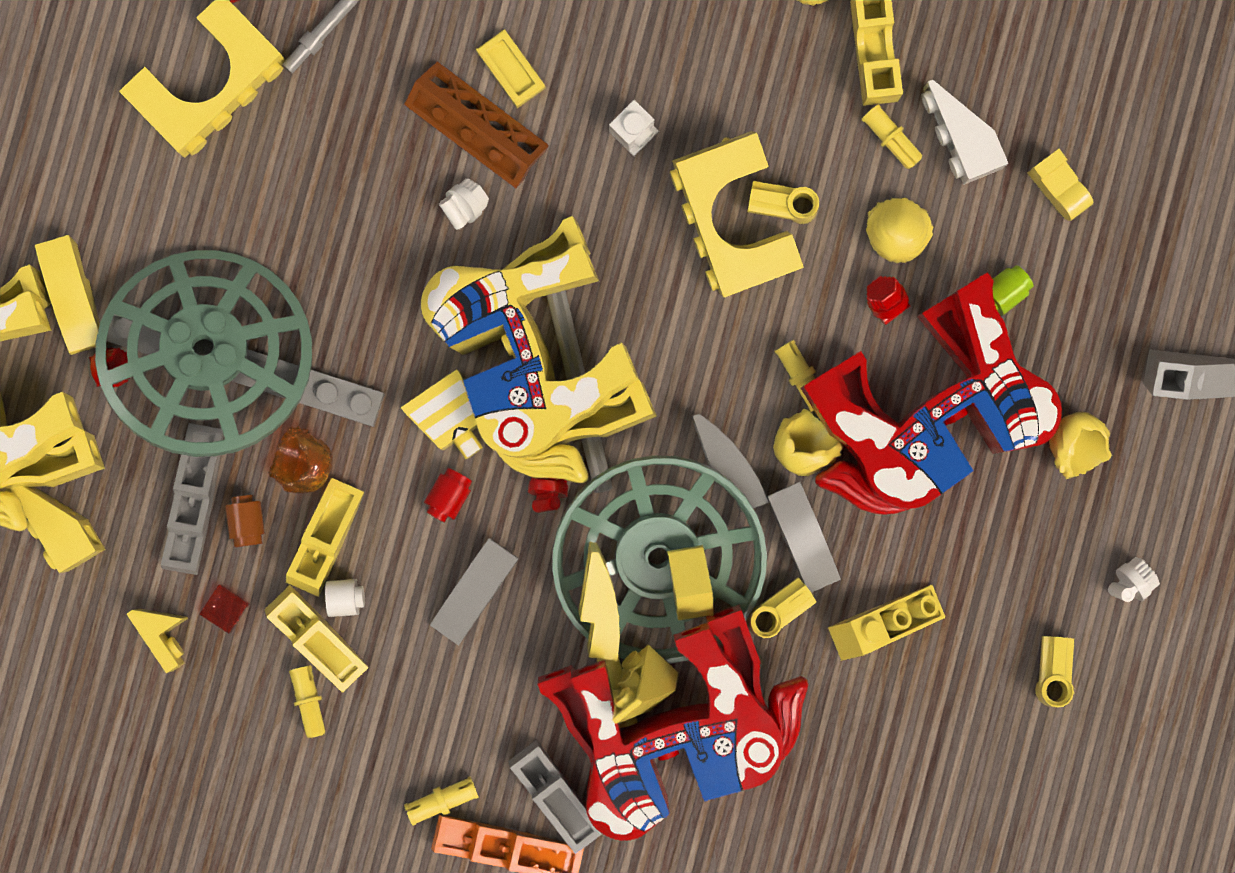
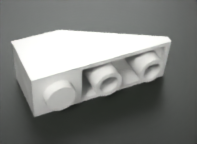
(969, 139)

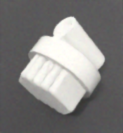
(464, 203)
(1135, 581)

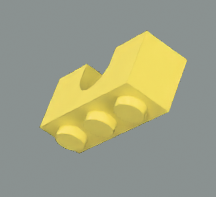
(875, 54)

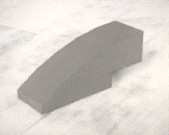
(728, 460)
(803, 537)
(474, 591)
(554, 796)

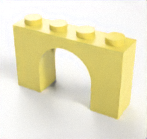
(188, 123)
(701, 178)

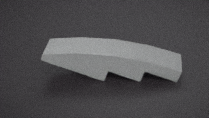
(191, 504)

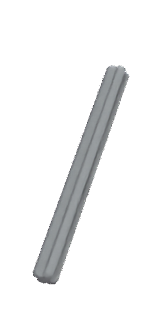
(574, 368)

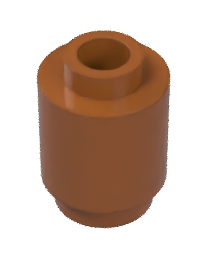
(245, 521)

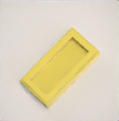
(510, 68)

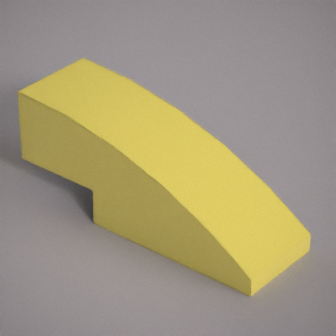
(69, 293)
(324, 537)
(599, 607)
(315, 638)

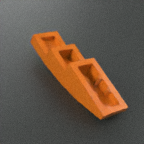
(503, 847)

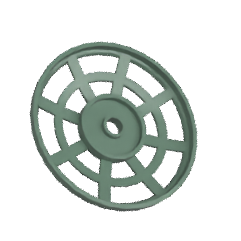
(209, 370)
(653, 532)

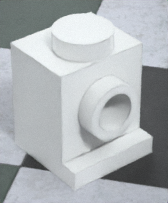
(633, 128)

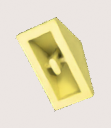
(690, 582)

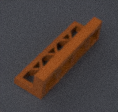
(471, 127)

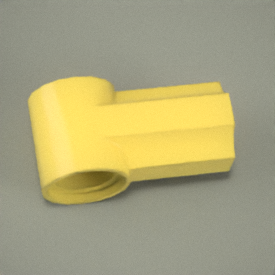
(778, 201)
(783, 608)
(1055, 665)

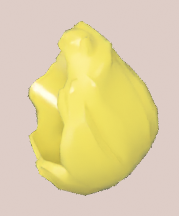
(898, 229)
(805, 444)
(1080, 444)

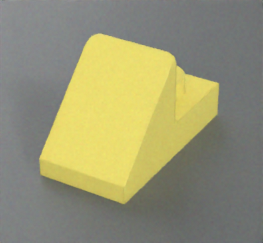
(153, 630)

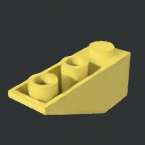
(63, 532)
(886, 623)
(643, 684)

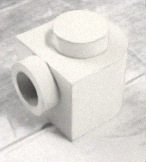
(344, 597)

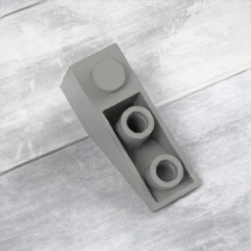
(1189, 375)

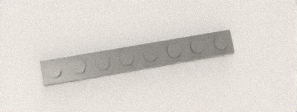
(322, 390)

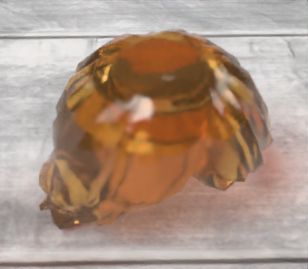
(301, 462)

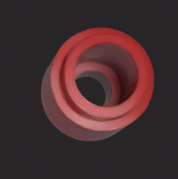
(448, 495)

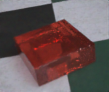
(224, 608)

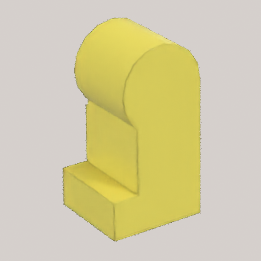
(1061, 185)

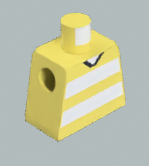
(446, 415)

